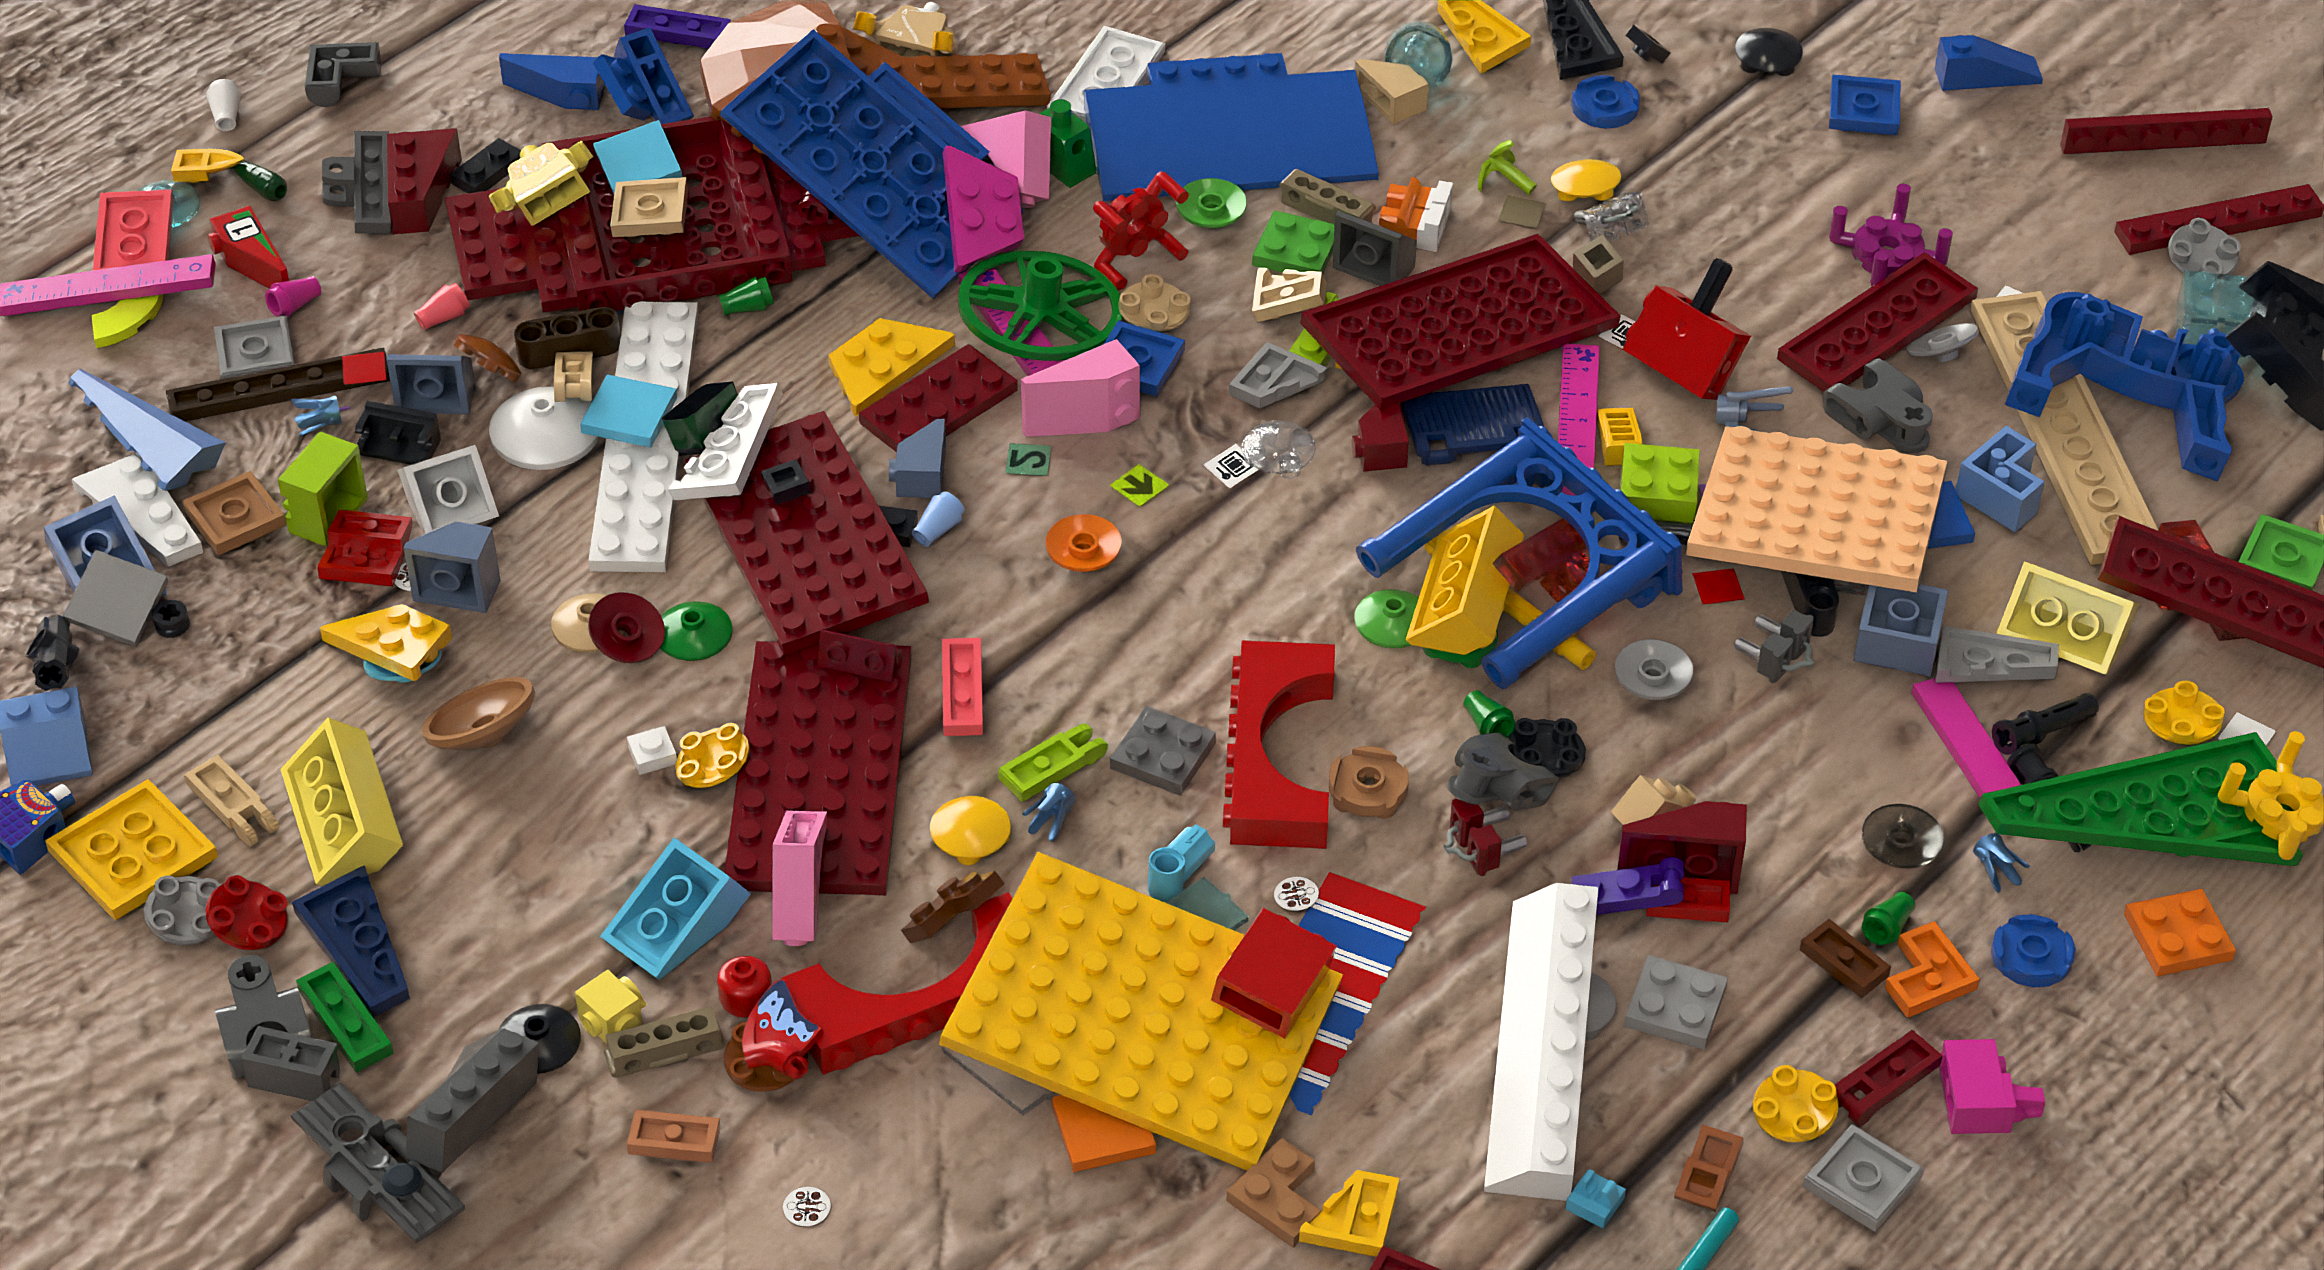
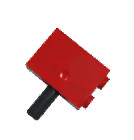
(1688, 339)

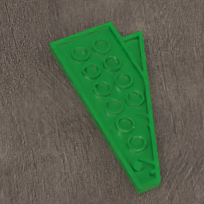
(2147, 804)

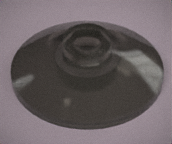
(1902, 836)

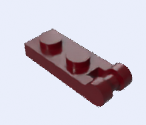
(1886, 1076)

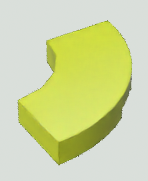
(123, 319)

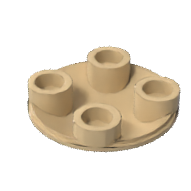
(1154, 304)

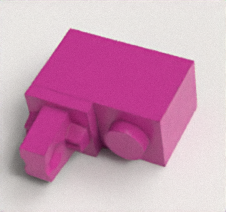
(1981, 1092)

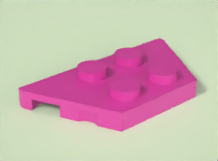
(981, 208)

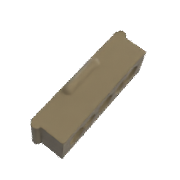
(1322, 198)
(663, 1042)

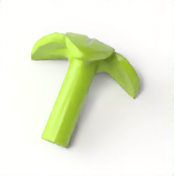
(1501, 160)

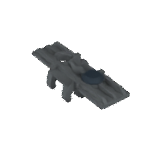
(404, 1191)

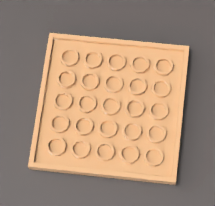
(1818, 508)

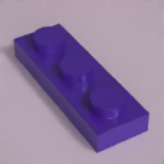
(676, 26)

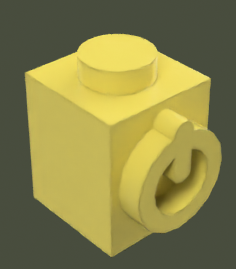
(609, 1005)

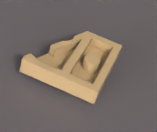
(1287, 293)

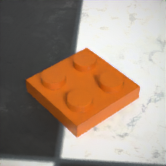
(2179, 932)

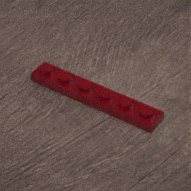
(2166, 131)
(2230, 216)

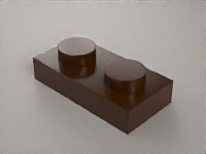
(1845, 958)

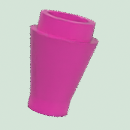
(289, 296)

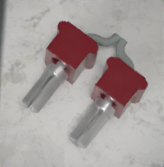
(1475, 830)

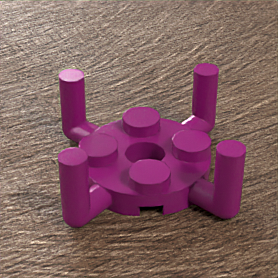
(1892, 232)

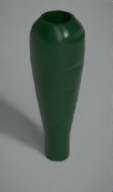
(263, 181)

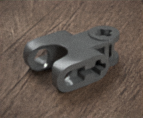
(1886, 407)
(1494, 773)
(256, 1005)

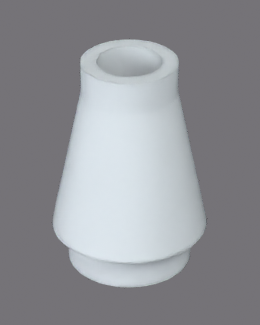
(224, 103)

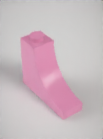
(1020, 147)
(797, 876)

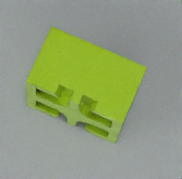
(319, 484)

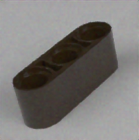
(579, 331)

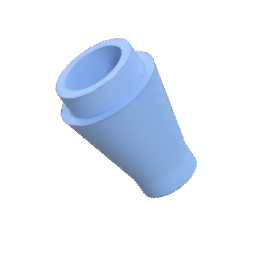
(939, 517)

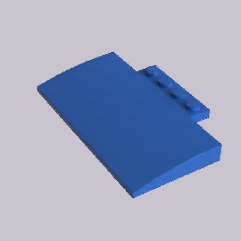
(1230, 123)
(862, 150)

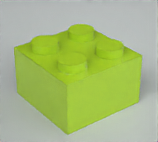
(1661, 480)

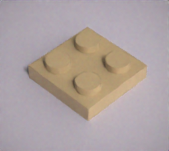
(649, 207)

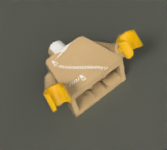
(911, 31)

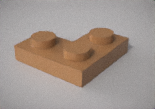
(1269, 1195)

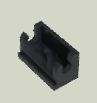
(397, 433)

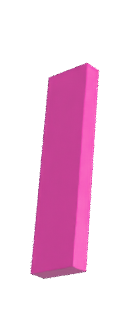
(1964, 736)

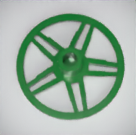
(1039, 300)

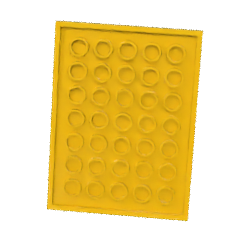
(1116, 1011)

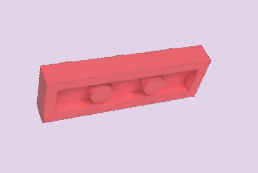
(962, 687)

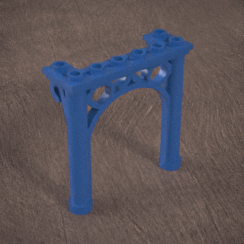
(1639, 572)

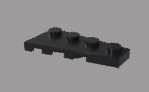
(1580, 39)

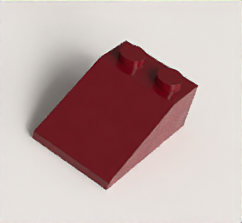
(1702, 835)

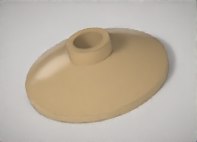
(571, 623)

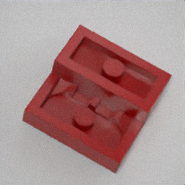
(365, 548)

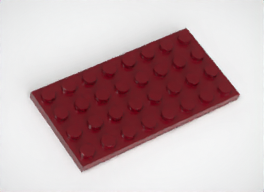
(1459, 320)
(823, 555)
(819, 747)

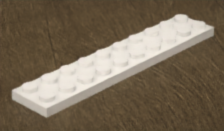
(633, 492)

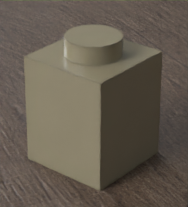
(1599, 264)

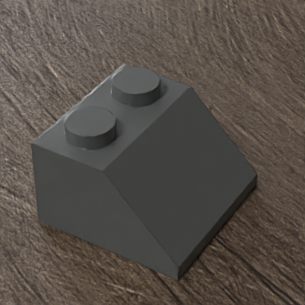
(1371, 250)

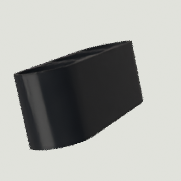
(1814, 597)

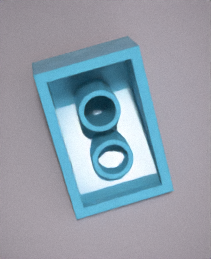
(674, 910)

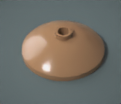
(479, 715)

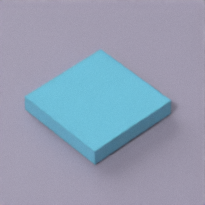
(637, 155)
(628, 410)

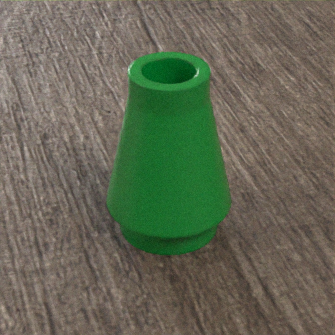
(747, 297)
(1488, 714)
(1886, 920)

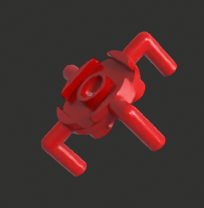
(1148, 219)

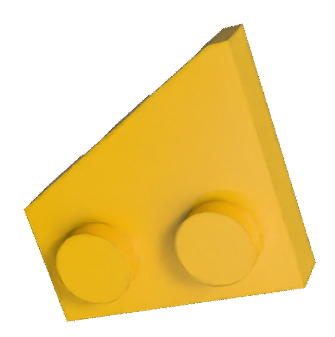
(1355, 1216)

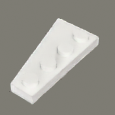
(732, 448)
(147, 507)

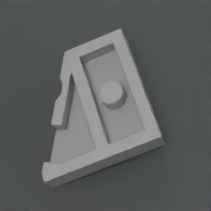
(1274, 376)

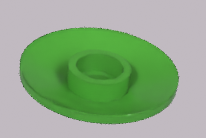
(1212, 203)
(1386, 617)

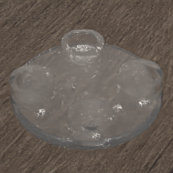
(1279, 447)

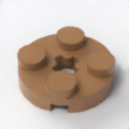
(1374, 800)

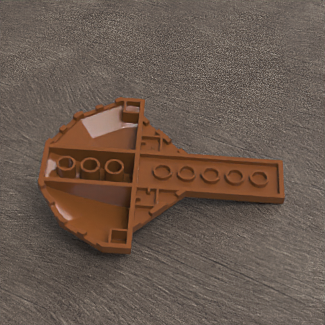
(953, 81)

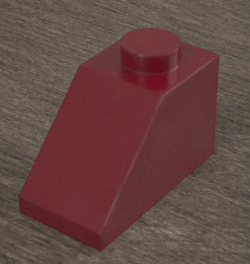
(1381, 439)

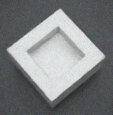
(651, 750)

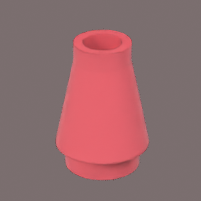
(443, 306)

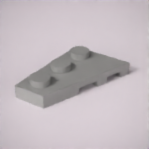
(1993, 657)

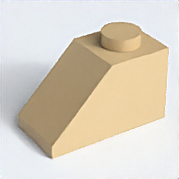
(1392, 88)

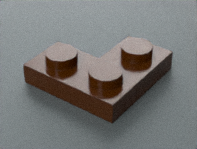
(953, 898)

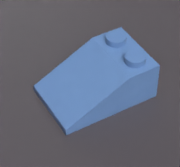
(91, 529)

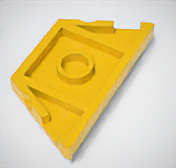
(885, 358)
(391, 638)

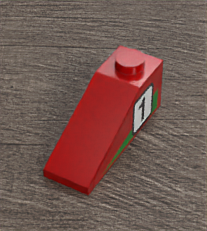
(246, 247)

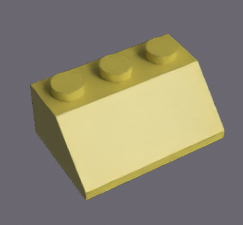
(2075, 615)

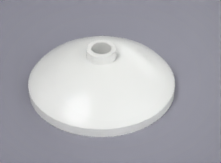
(539, 432)

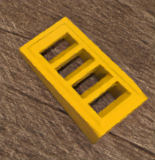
(1616, 428)

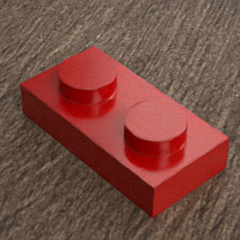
(1702, 901)

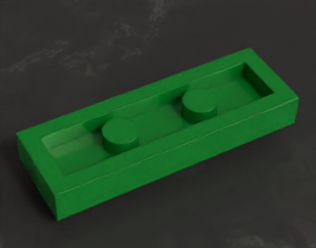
(344, 1017)

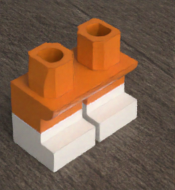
(1418, 212)

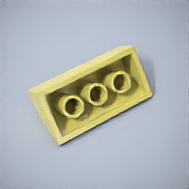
(340, 803)

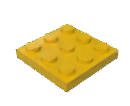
(129, 846)

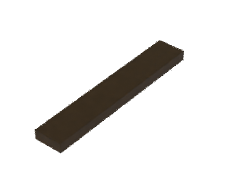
(262, 388)

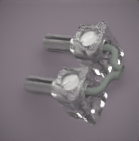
(1602, 220)

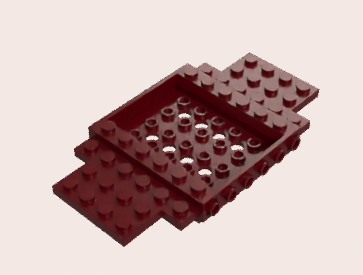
(584, 267)

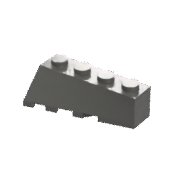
(475, 1095)

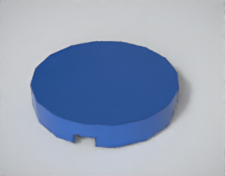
(1605, 102)
(2033, 951)

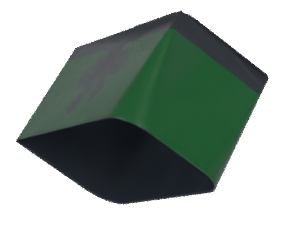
(697, 416)

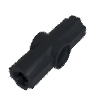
(52, 653)

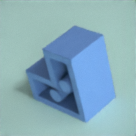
(2000, 480)

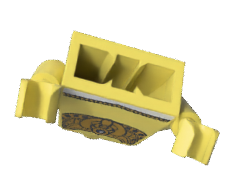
(543, 181)

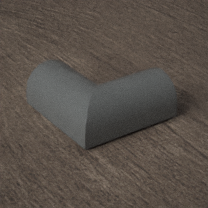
(336, 61)

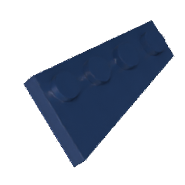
(354, 936)

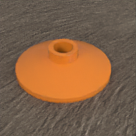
(1083, 542)

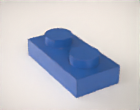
(623, 88)

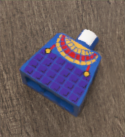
(28, 820)

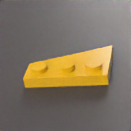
(1483, 32)

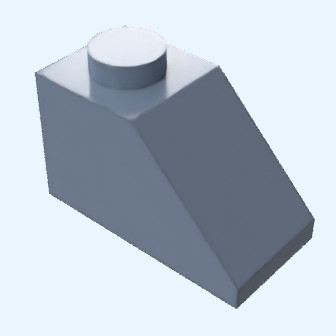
(920, 462)

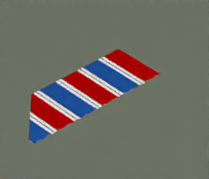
(1368, 935)

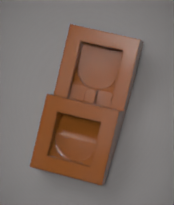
(1709, 1168)

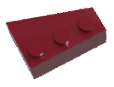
(417, 176)

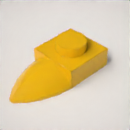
(198, 164)

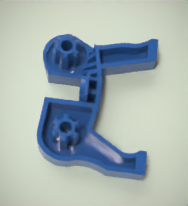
(2098, 342)

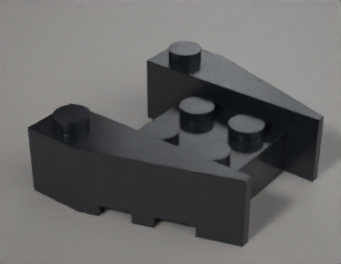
(2286, 336)

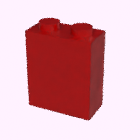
(1273, 972)

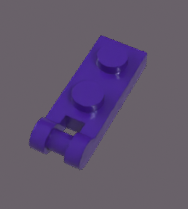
(1636, 887)

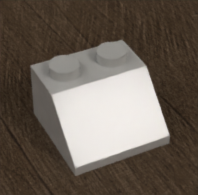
(448, 490)

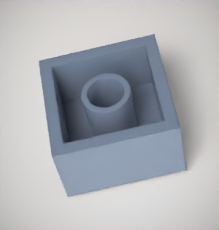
(1901, 628)

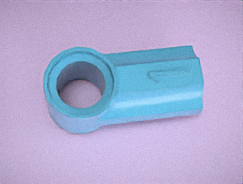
(1177, 862)

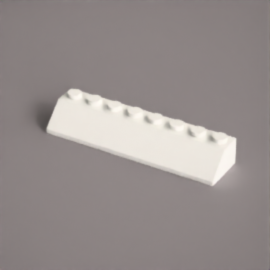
(1542, 1043)

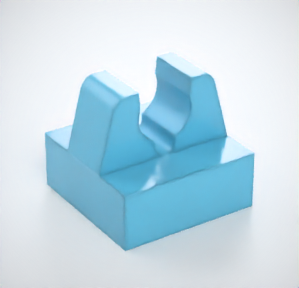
(1595, 1198)

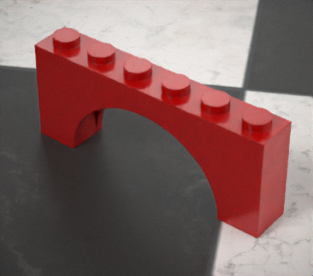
(1265, 803)
(872, 1024)

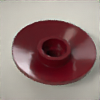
(629, 614)

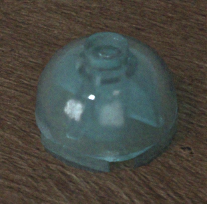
(1422, 48)

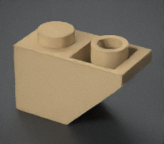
(1651, 798)

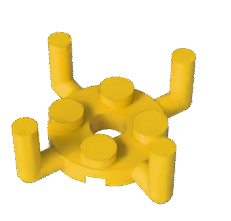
(2276, 788)

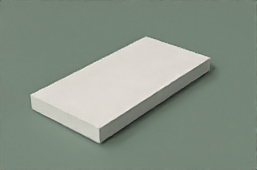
(1109, 62)

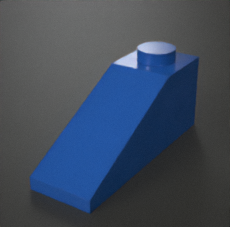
(1979, 63)
(654, 76)
(560, 80)

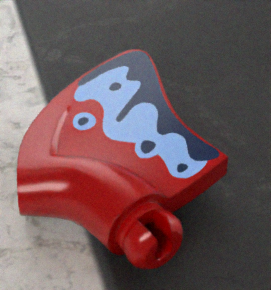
(779, 1033)

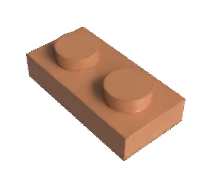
(673, 1136)

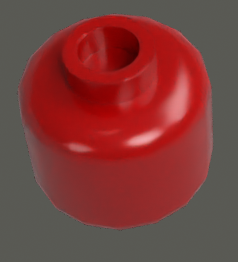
(742, 984)

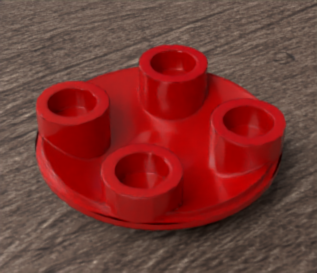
(246, 914)

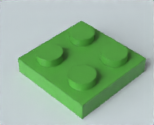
(1294, 244)
(2285, 551)

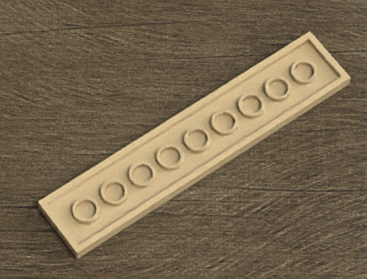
(2068, 434)

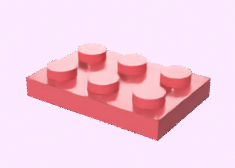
(133, 228)

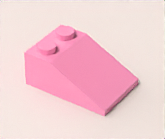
(1083, 394)

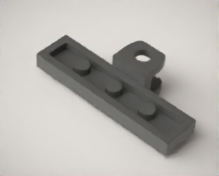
(362, 182)

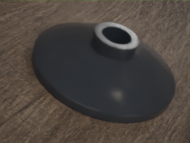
(557, 1037)

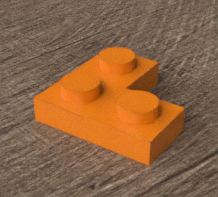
(1937, 972)

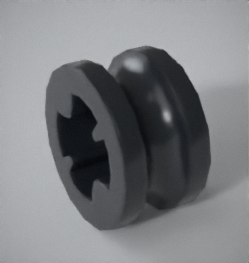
(174, 627)

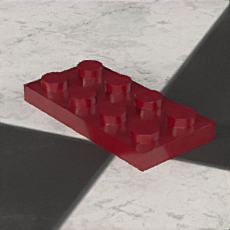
(950, 390)

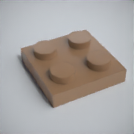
(234, 513)

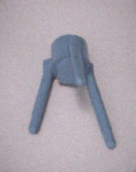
(1734, 406)

